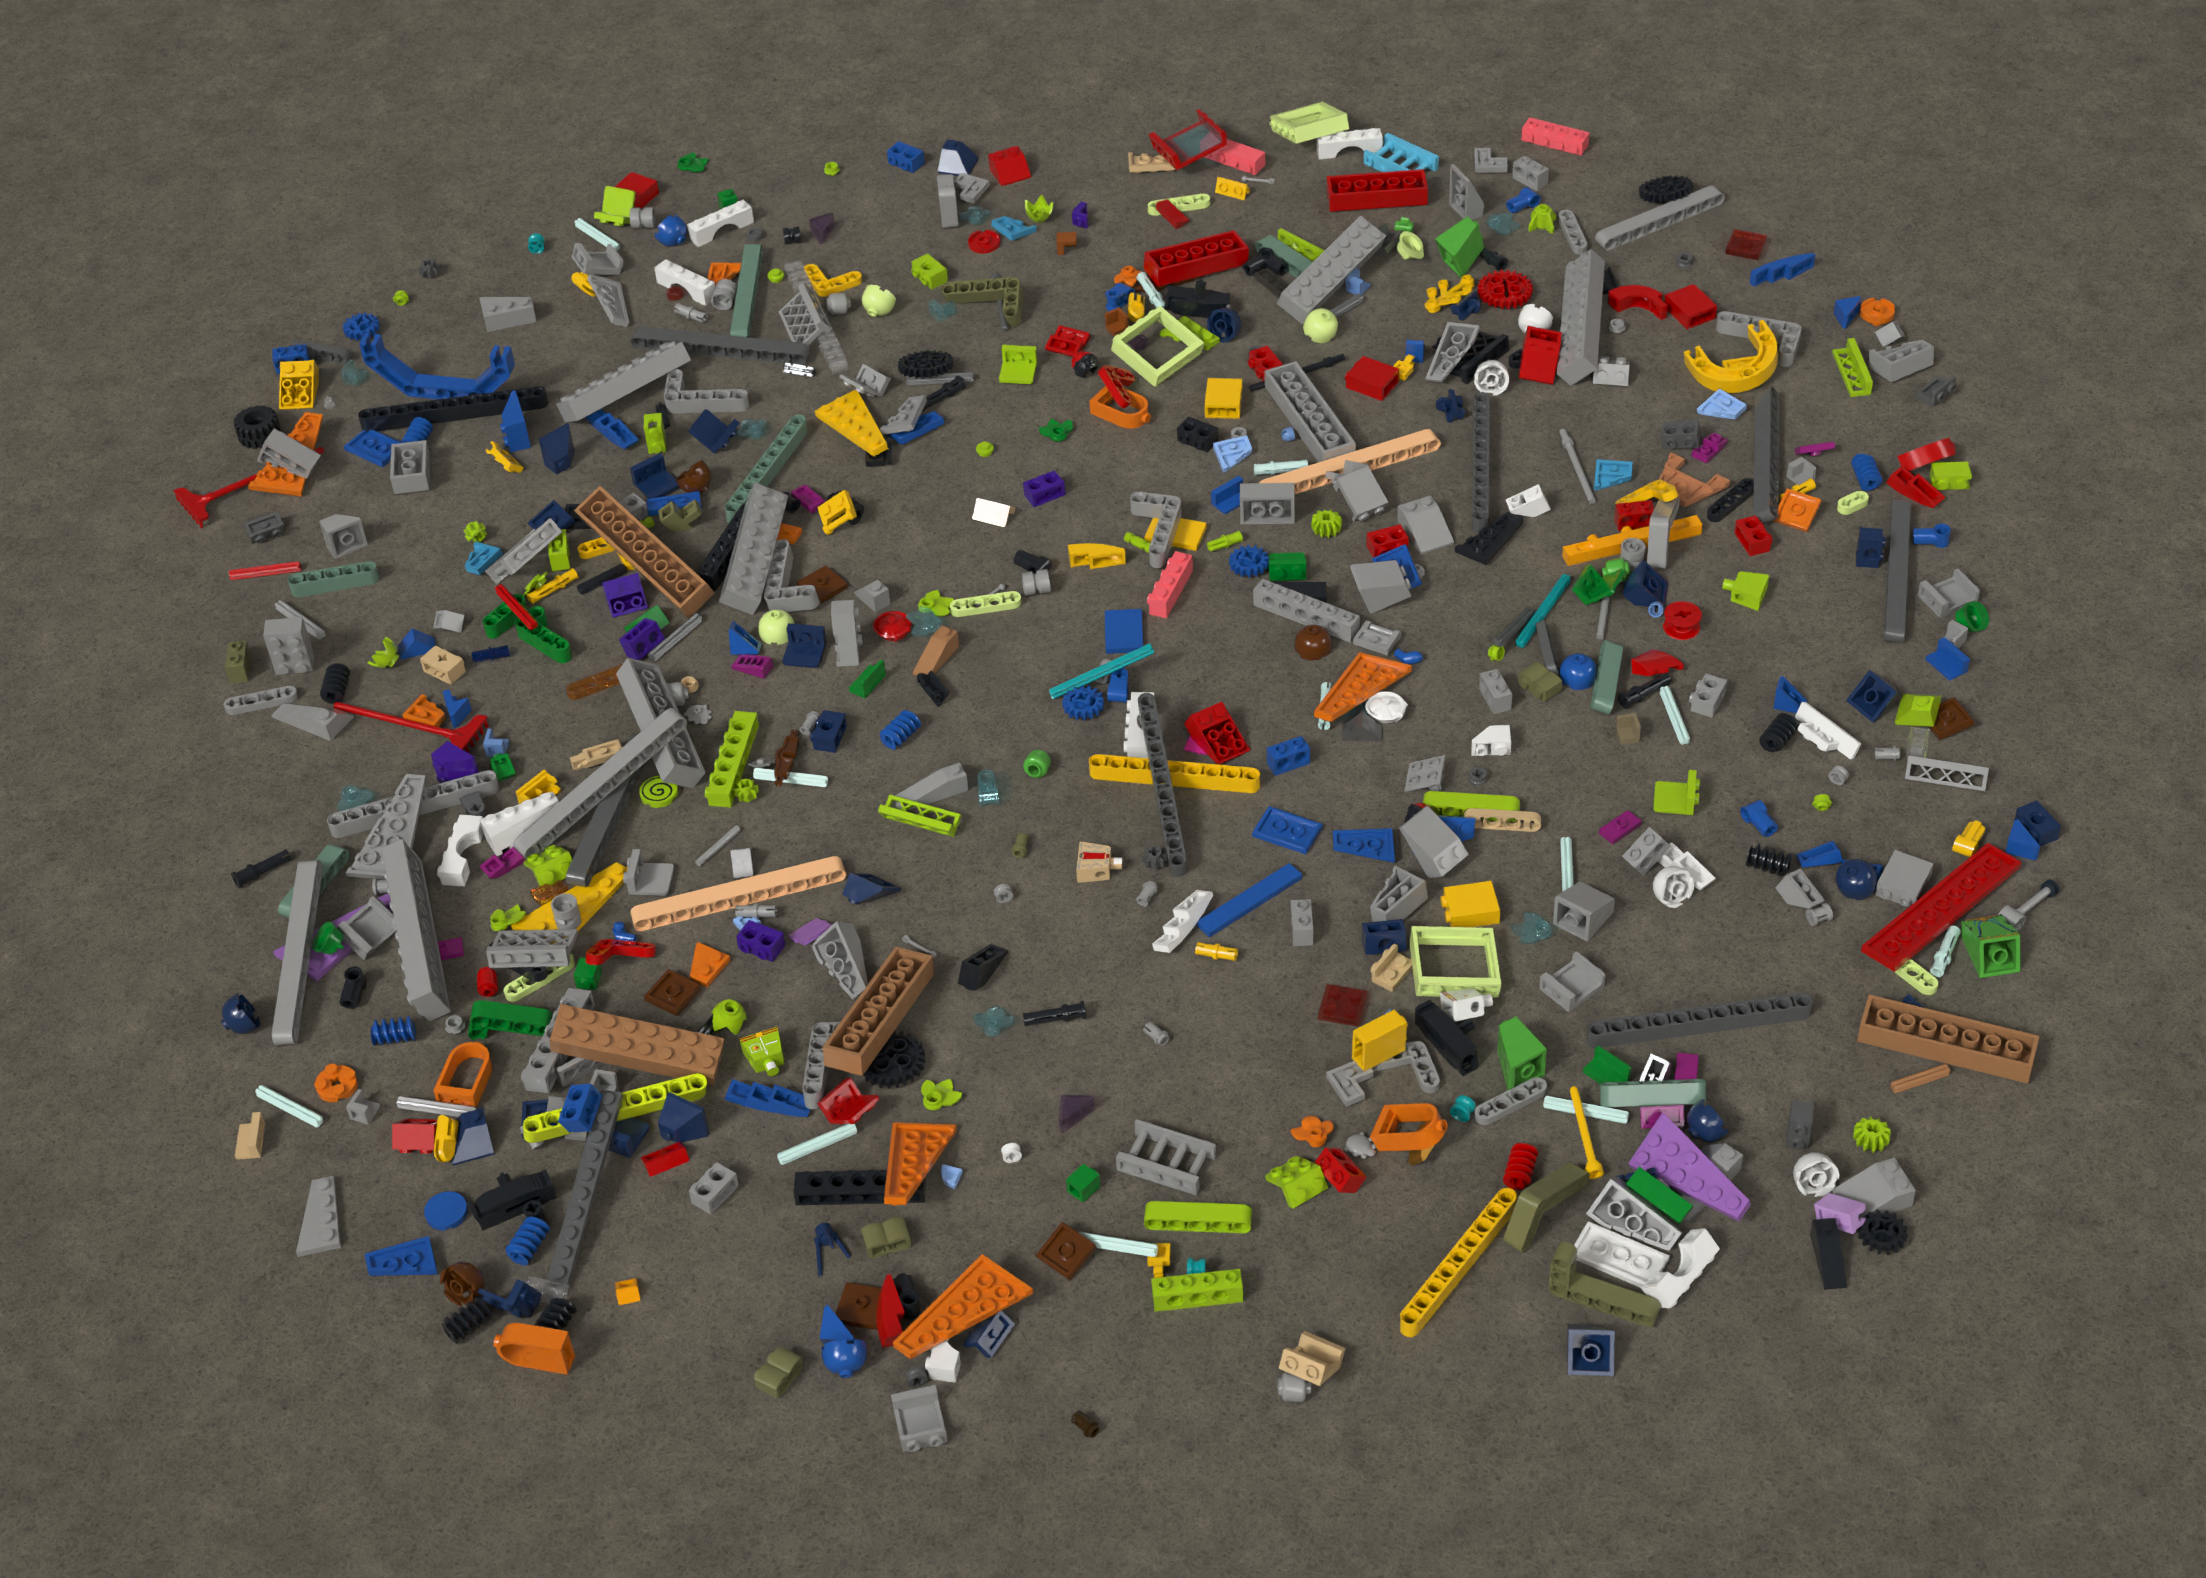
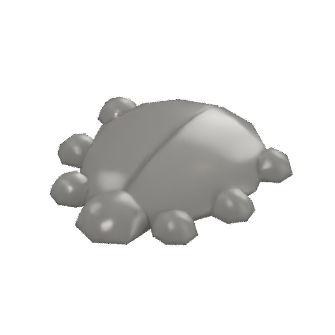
(699, 714)
(761, 762)
(1360, 1145)

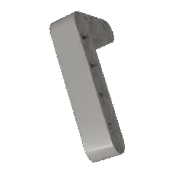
(947, 201)
(1786, 333)
(698, 400)
(1168, 511)
(1659, 529)
(777, 592)
(815, 1071)

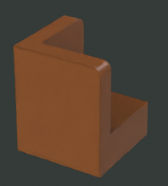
(1065, 239)
(1116, 321)

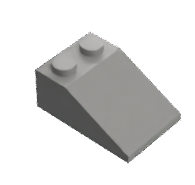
(1463, 196)
(1424, 524)
(1433, 843)
(1880, 1188)

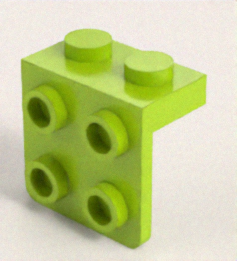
(616, 206)
(1018, 364)
(1677, 797)
(549, 865)
(1298, 1179)

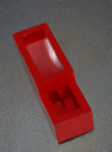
(1915, 488)
(889, 1313)

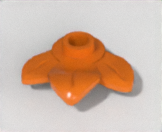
(1128, 275)
(1313, 1131)

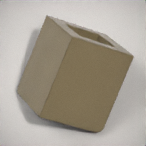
(1628, 728)

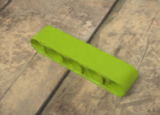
(1457, 803)
(1198, 1217)

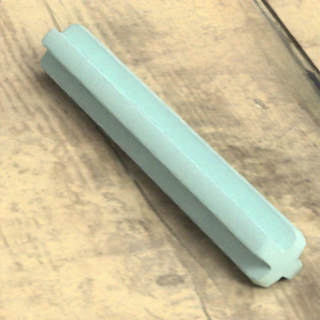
(596, 234)
(1674, 715)
(794, 777)
(1566, 863)
(289, 1106)
(1589, 1110)
(816, 1143)
(1122, 1245)

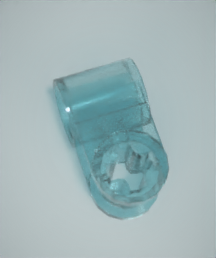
(987, 787)

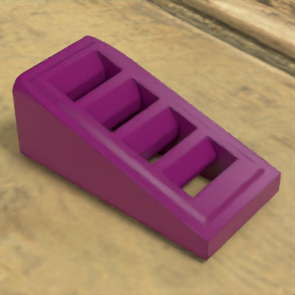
(761, 668)

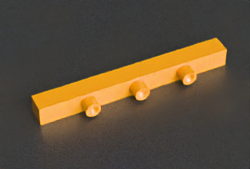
(1610, 545)

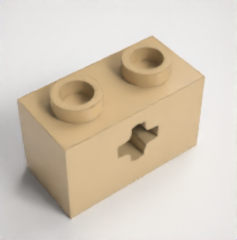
(443, 665)

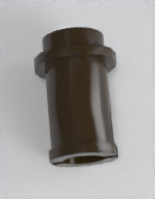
(1088, 1426)

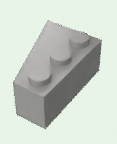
(1901, 361)

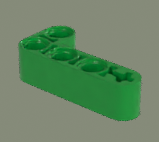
(543, 638)
(507, 1018)

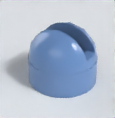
(1288, 434)
(1651, 609)

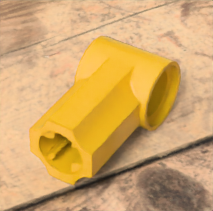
(1968, 842)

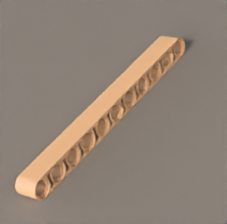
(1374, 456)
(737, 892)

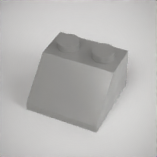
(343, 534)

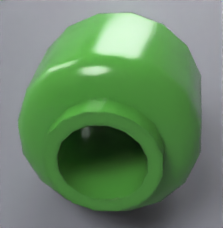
(1616, 564)
(1037, 763)

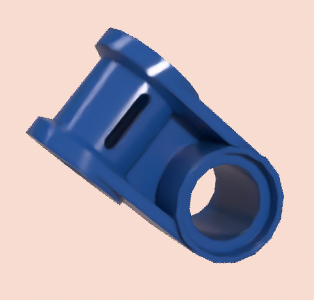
(1118, 296)
(1118, 686)

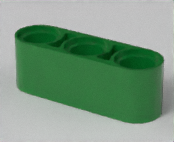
(501, 618)

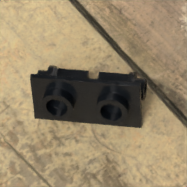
(933, 687)

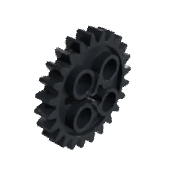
(1665, 189)
(925, 364)
(897, 1061)

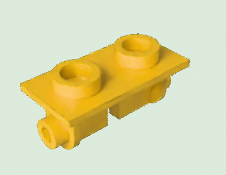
(1231, 188)

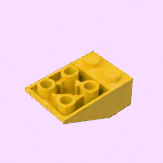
(298, 384)

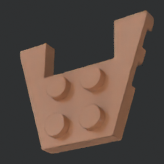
(1688, 488)

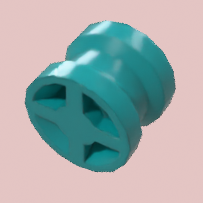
(537, 247)
(1463, 1107)
(1196, 1266)

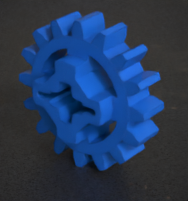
(359, 325)
(1248, 561)
(1083, 702)

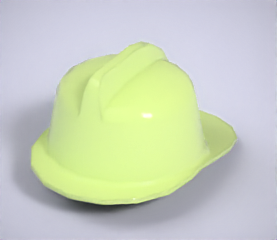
(1410, 246)

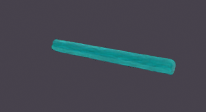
(1543, 610)
(1102, 671)

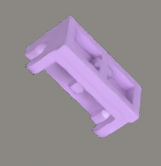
(1843, 1210)

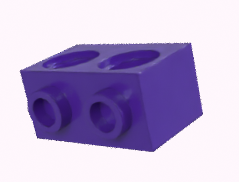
(1044, 488)
(641, 639)
(760, 941)

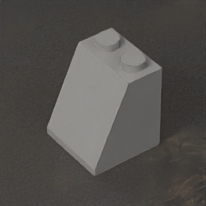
(1381, 583)
(1582, 910)

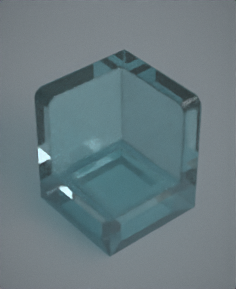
(942, 312)
(352, 375)

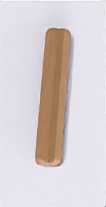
(1920, 1078)

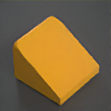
(627, 1291)

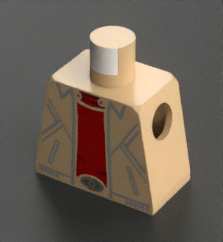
(1095, 862)

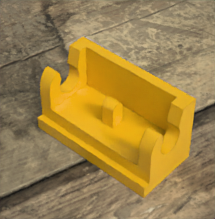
(537, 786)

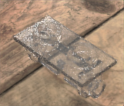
(548, 1288)

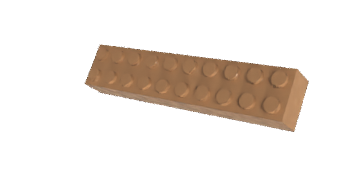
(644, 552)

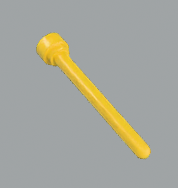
(1593, 1166)

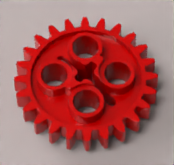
(1493, 290)

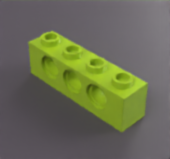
(1197, 1290)

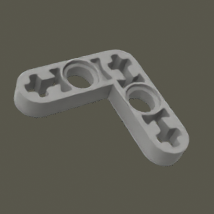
(1410, 1056)

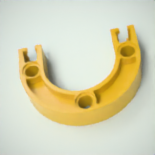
(1741, 378)

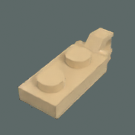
(595, 755)

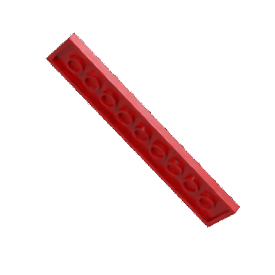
(1940, 907)

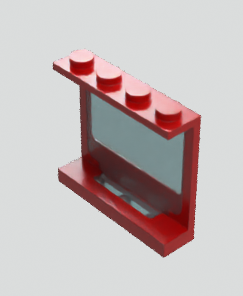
(1191, 142)

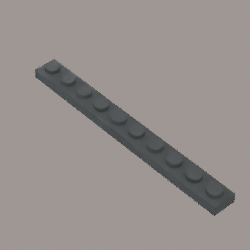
(585, 1188)

